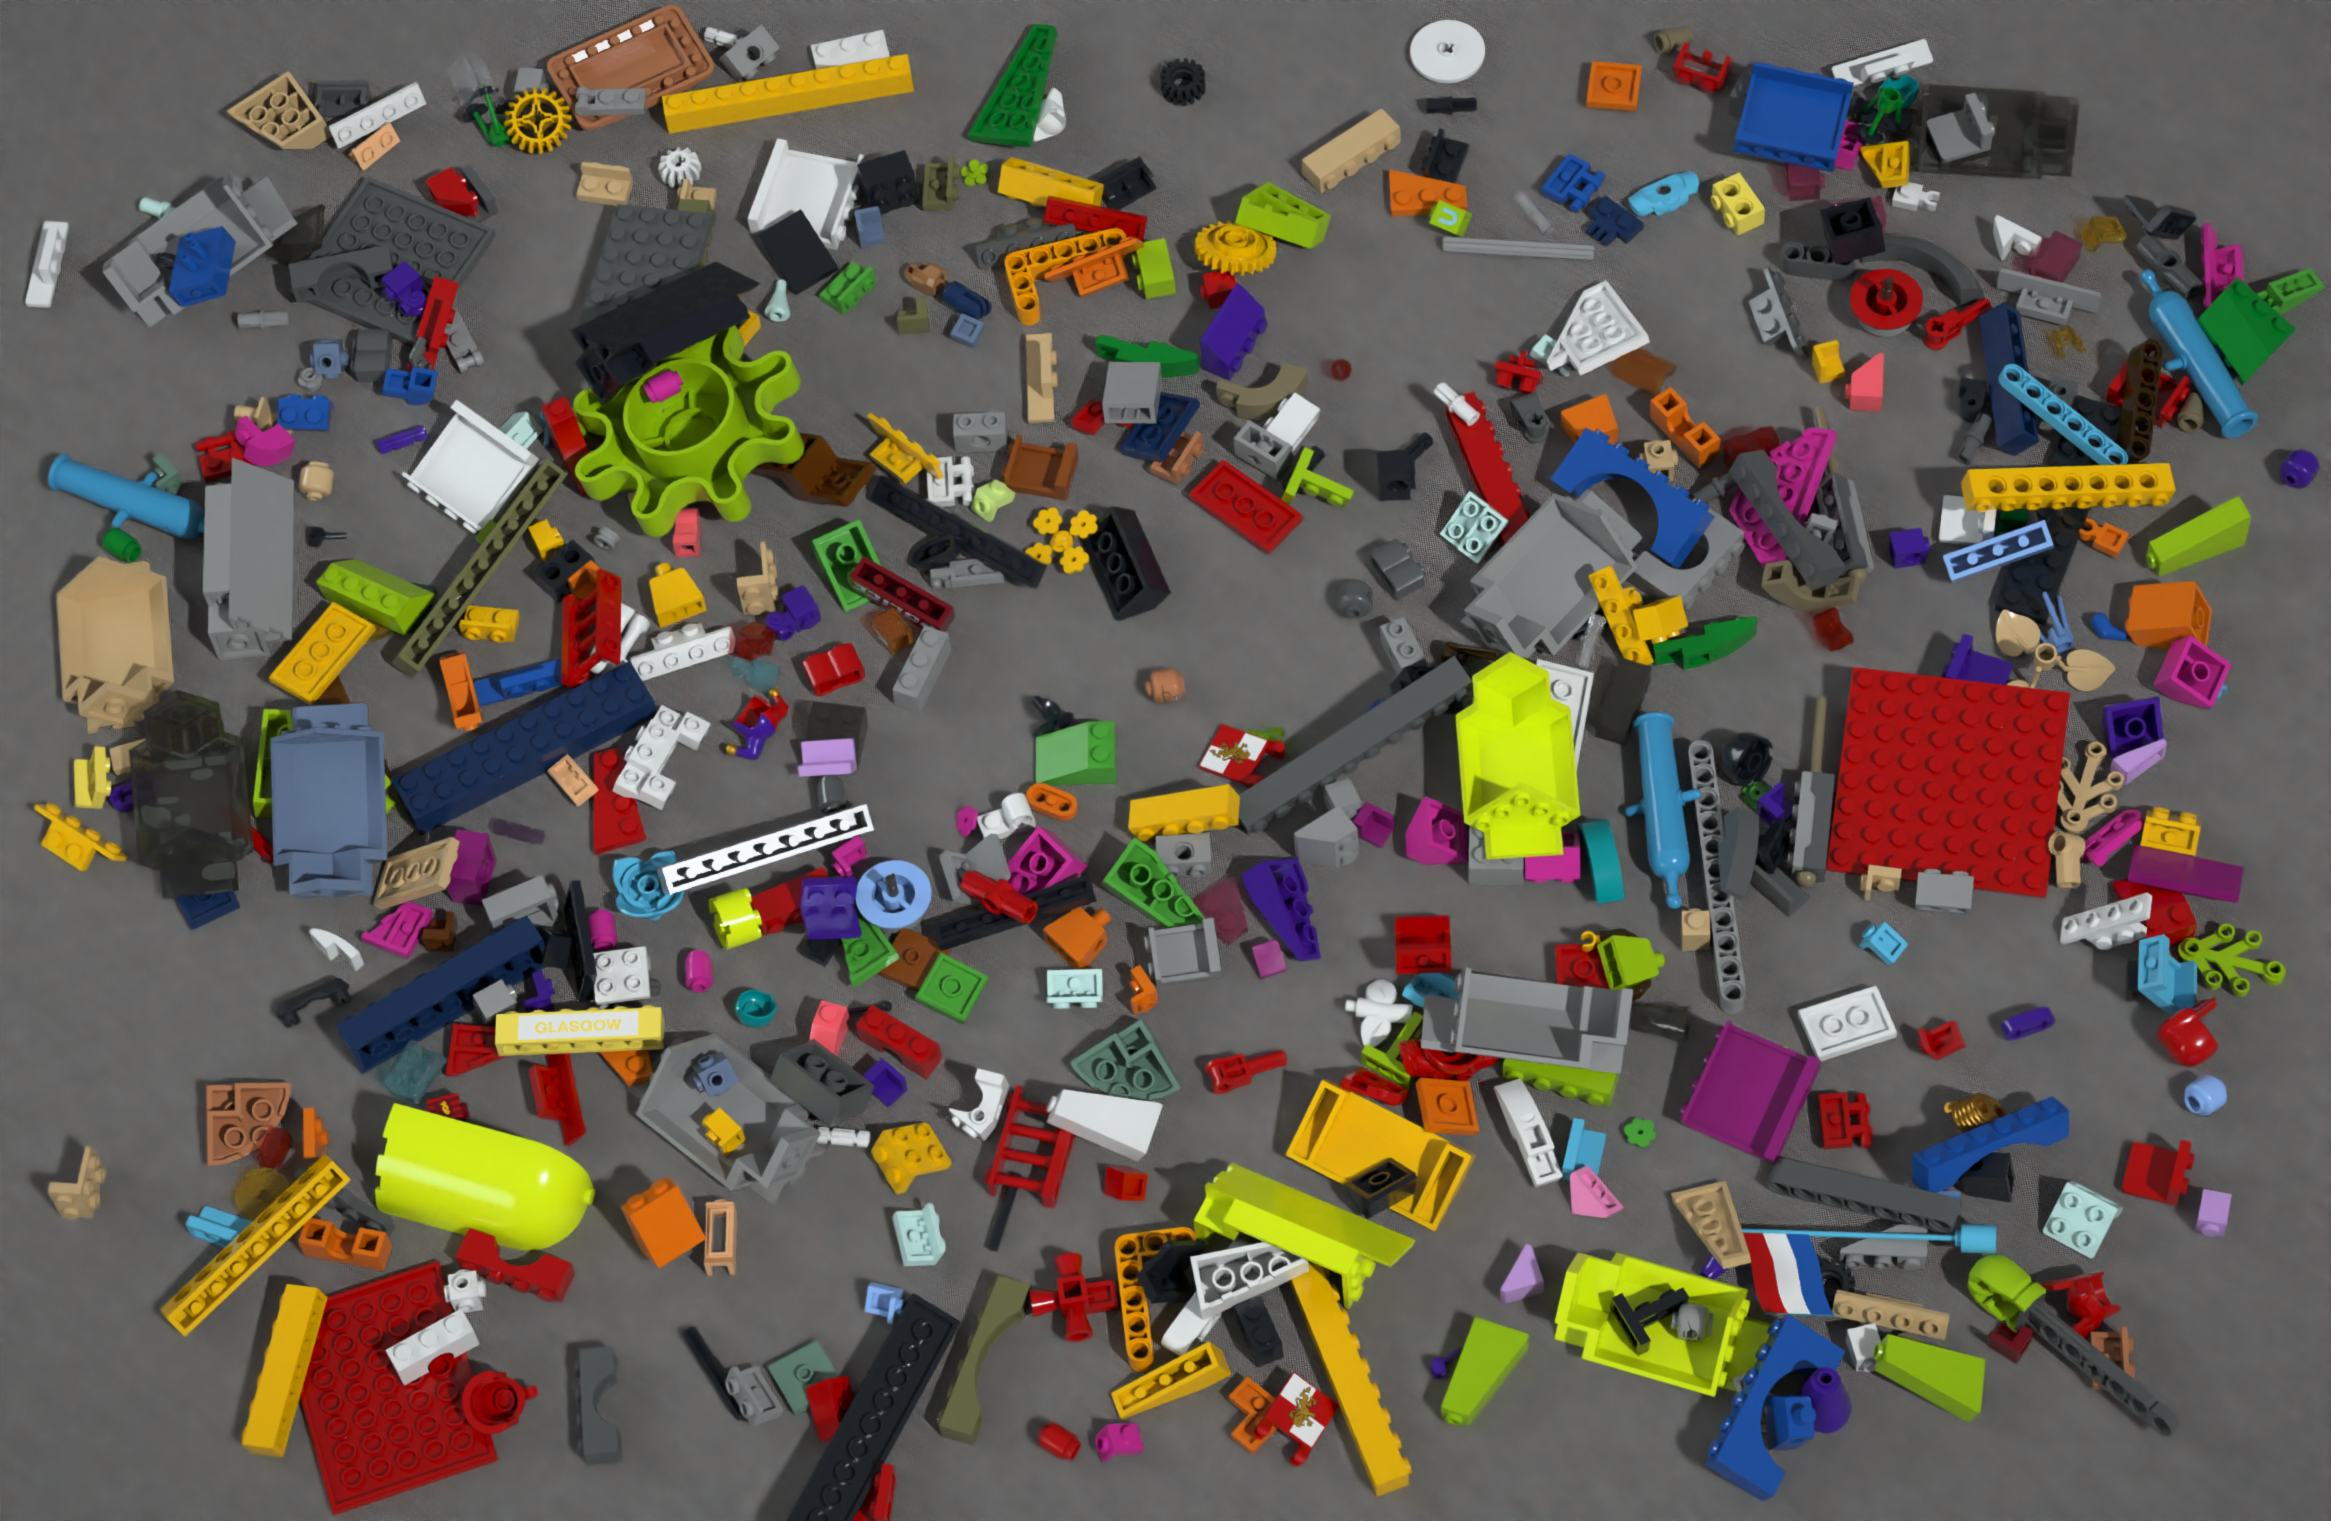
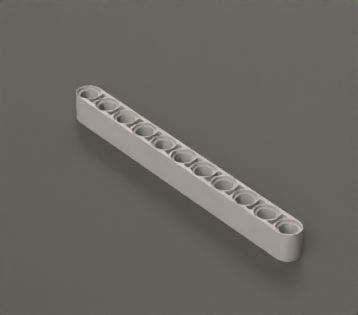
(1724, 910)

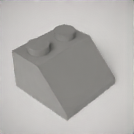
(1327, 840)

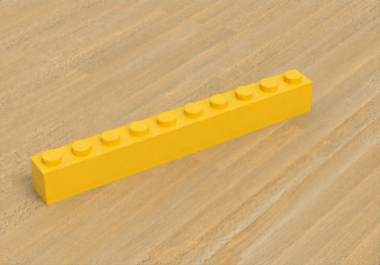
(787, 93)
(1350, 1380)

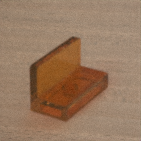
(1644, 370)

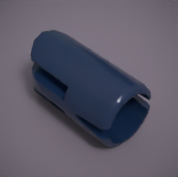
(966, 300)

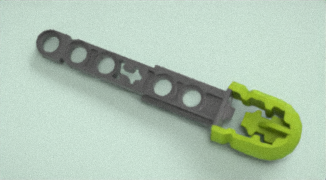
(2011, 1296)

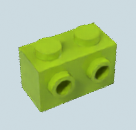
(1155, 269)

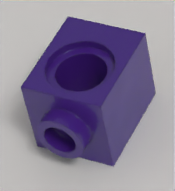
(1908, 548)

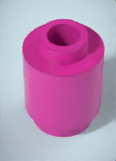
(663, 386)
(602, 930)
(698, 971)

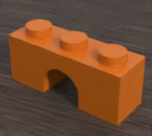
(1694, 440)
(326, 1242)

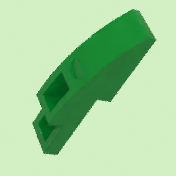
(1173, 360)
(1717, 642)

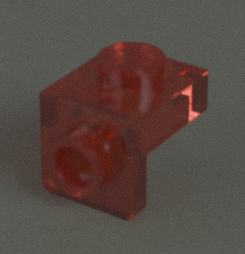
(1831, 631)

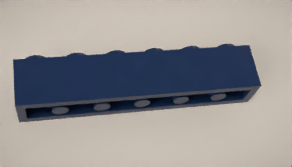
(2003, 346)

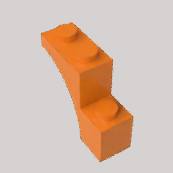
(461, 690)

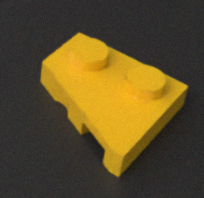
(1889, 162)

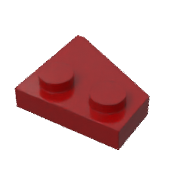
(471, 1048)
(1375, 1086)

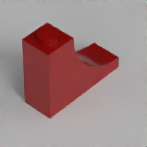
(566, 436)

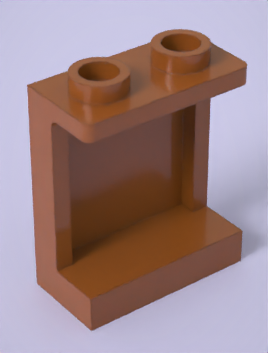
(1040, 469)

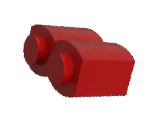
(833, 669)

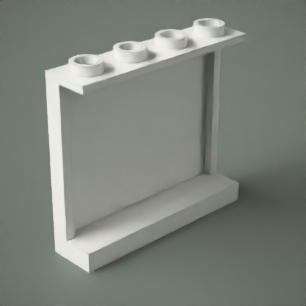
(808, 182)
(472, 469)

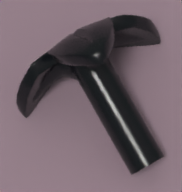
(1050, 712)

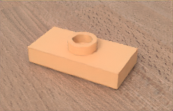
(572, 780)

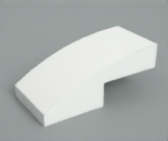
(333, 946)

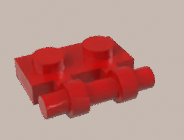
(219, 464)
(1835, 1120)

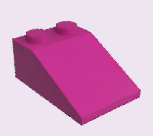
(1043, 863)

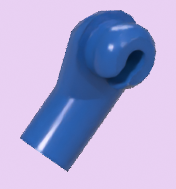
(2105, 629)

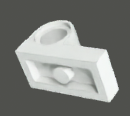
(1009, 820)

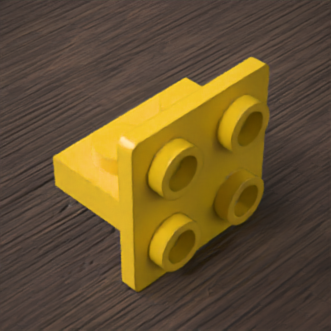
(2171, 831)

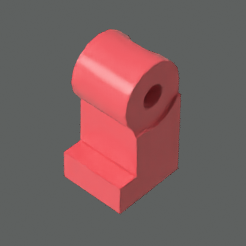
(687, 532)

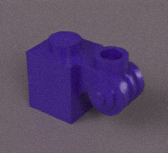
(406, 289)
(800, 614)

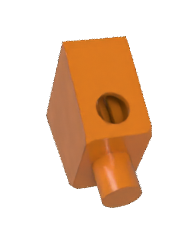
(1592, 415)
(1078, 936)

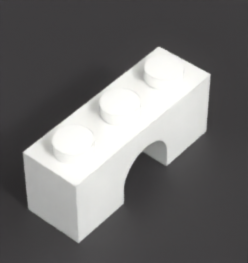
(415, 1353)

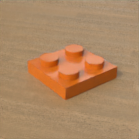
(1614, 86)
(1447, 1106)

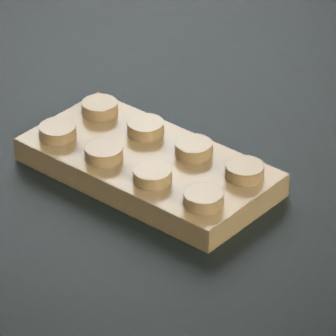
(416, 873)

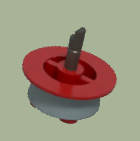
(1886, 301)

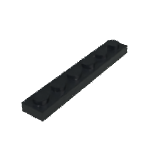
(984, 923)

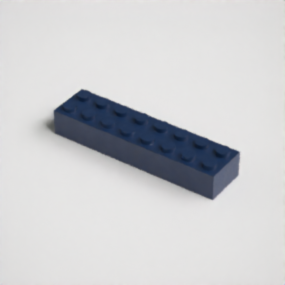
(441, 994)

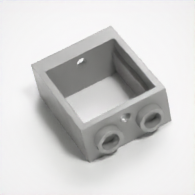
(529, 898)

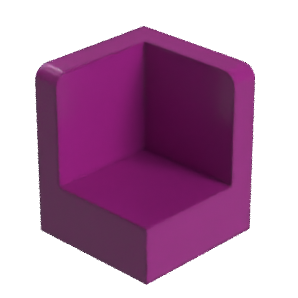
(1374, 825)

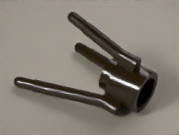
(1462, 652)

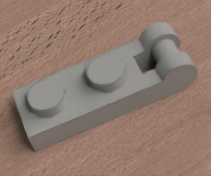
(610, 101)
(461, 345)

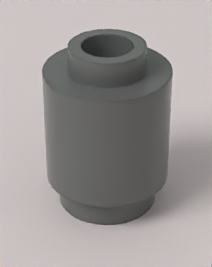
(831, 794)

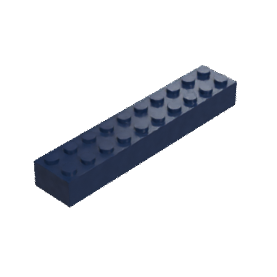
(524, 748)

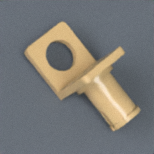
(261, 415)

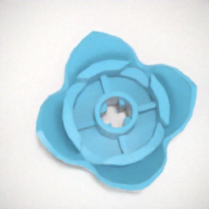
(634, 877)

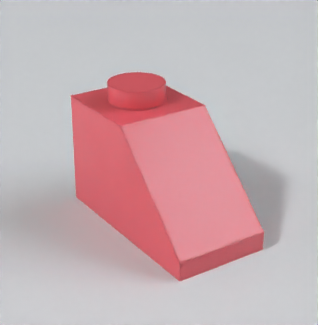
(1867, 386)
(830, 1026)

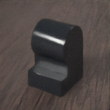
(1972, 398)

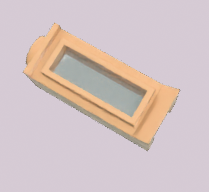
(720, 1236)

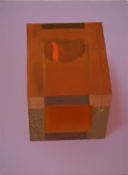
(892, 631)

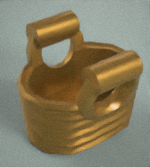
(1974, 1111)

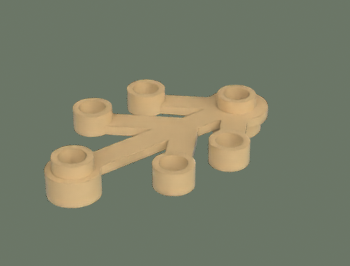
(2084, 792)

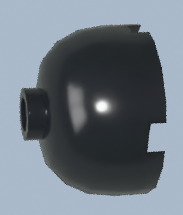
(1746, 758)

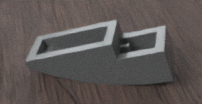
(1738, 851)

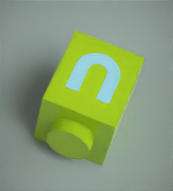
(1450, 217)

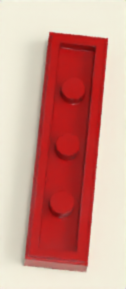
(1093, 217)

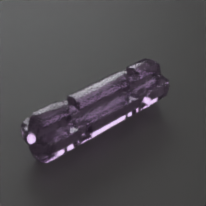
(519, 832)

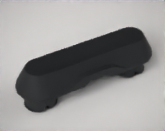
(335, 988)

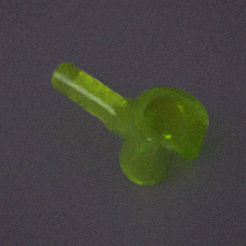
(1276, 731)

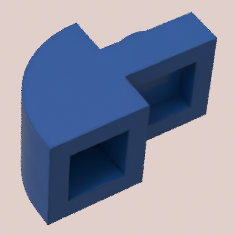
(415, 385)

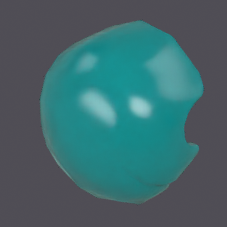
(1906, 86)
(755, 1008)

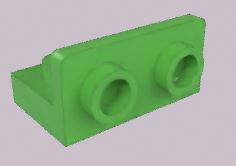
(848, 287)

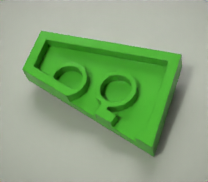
(868, 953)

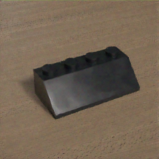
(1125, 564)

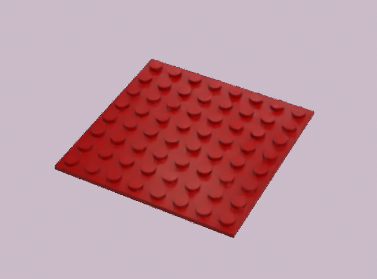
(1901, 791)

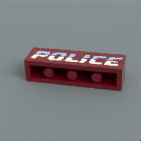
(906, 598)

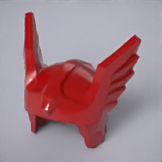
(2084, 1300)

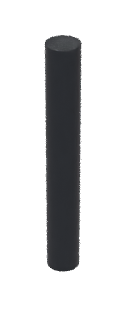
(1003, 1216)

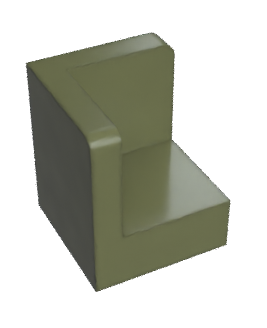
(914, 320)

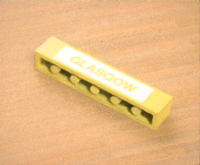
(579, 1031)

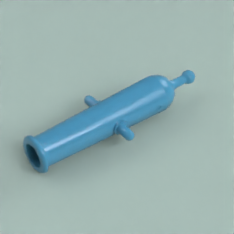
(2198, 359)
(128, 497)
(1662, 802)

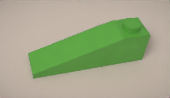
(1150, 888)

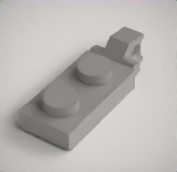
(965, 573)

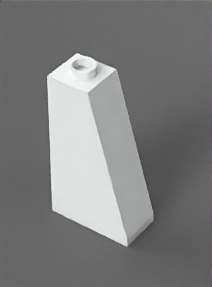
(1106, 1120)

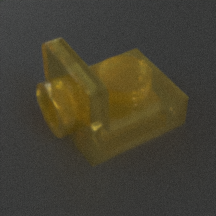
(2102, 230)

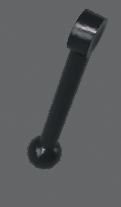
(886, 1006)

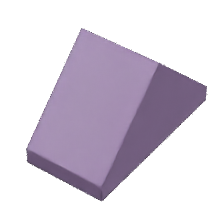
(1524, 1279)

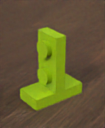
(1315, 484)
(1390, 1064)

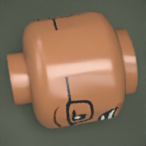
(1165, 685)

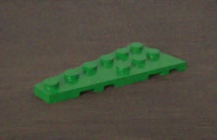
(1016, 101)

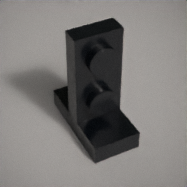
(1645, 1315)

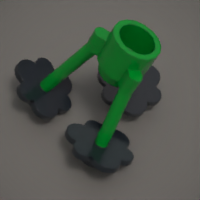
(1888, 101)
(497, 133)

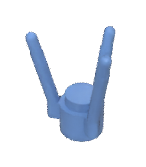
(2060, 635)

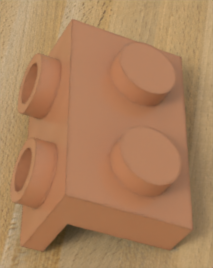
(1180, 458)
(2115, 1347)

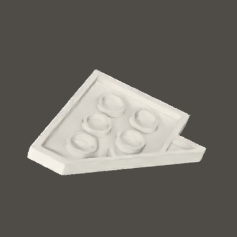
(1597, 331)

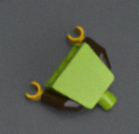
(1626, 959)

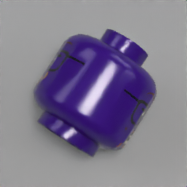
(2299, 468)

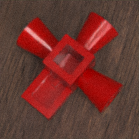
(1075, 1297)

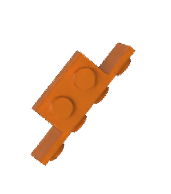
(1098, 270)

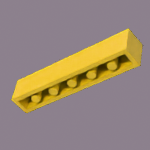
(284, 1370)

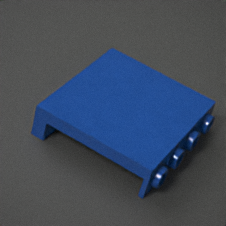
(1793, 117)

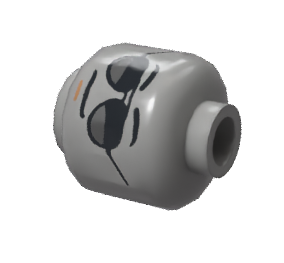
(1692, 1322)

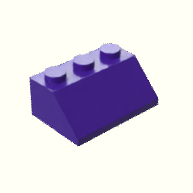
(1232, 333)

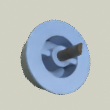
(893, 895)

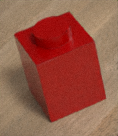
(1217, 287)

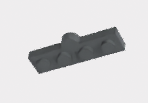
(357, 1210)

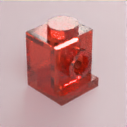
(754, 641)

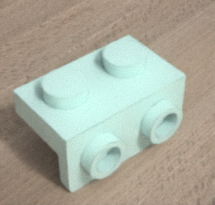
(1075, 986)
(919, 1236)

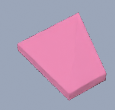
(1591, 1195)

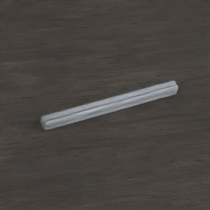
(1518, 247)

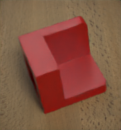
(1125, 1183)

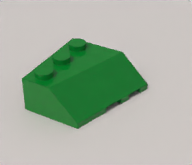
(2244, 328)

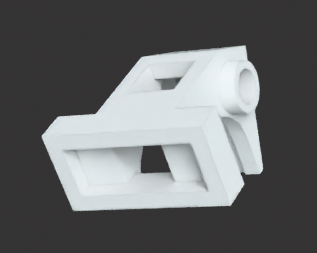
(995, 1092)

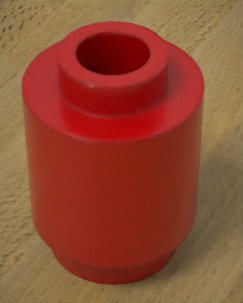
(1059, 1441)

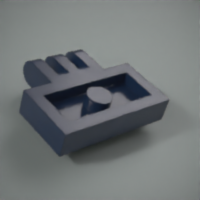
(1613, 222)

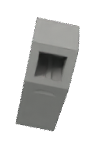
(1888, 1252)

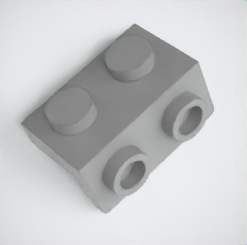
(753, 1395)

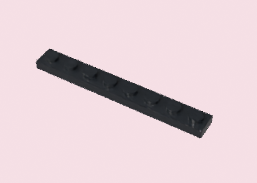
(971, 537)

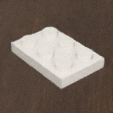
(1847, 1023)

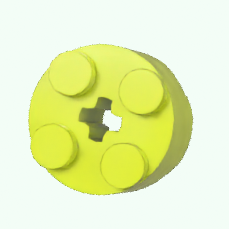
(735, 919)

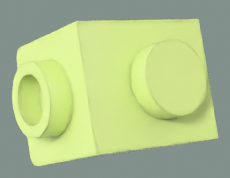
(990, 498)

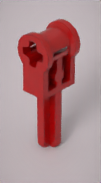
(1950, 325)
(1237, 1072)

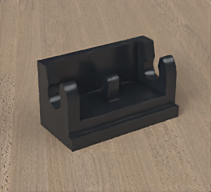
(1127, 184)

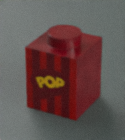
(449, 1106)

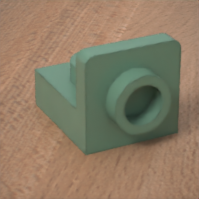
(169, 477)

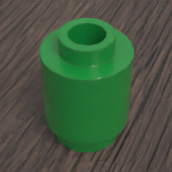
(121, 545)

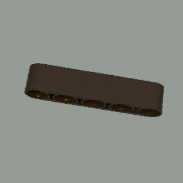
(2145, 391)

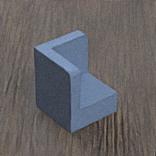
(870, 227)

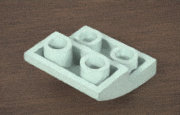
(1474, 527)

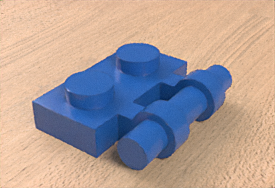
(1567, 177)

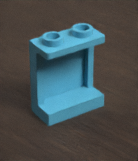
(2164, 979)

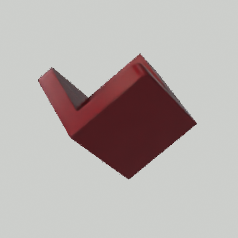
(2009, 1343)

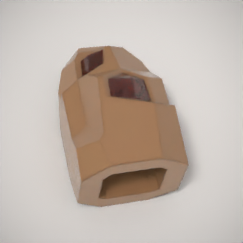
(926, 277)

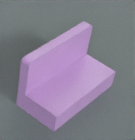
(828, 757)

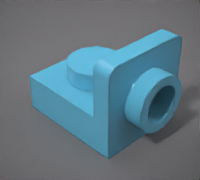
(1883, 942)

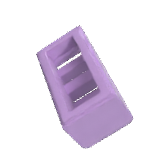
(2138, 760)

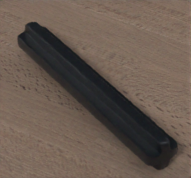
(712, 1368)

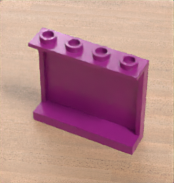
(1749, 1093)

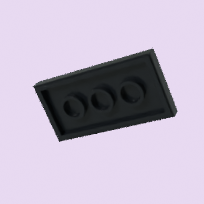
(582, 949)

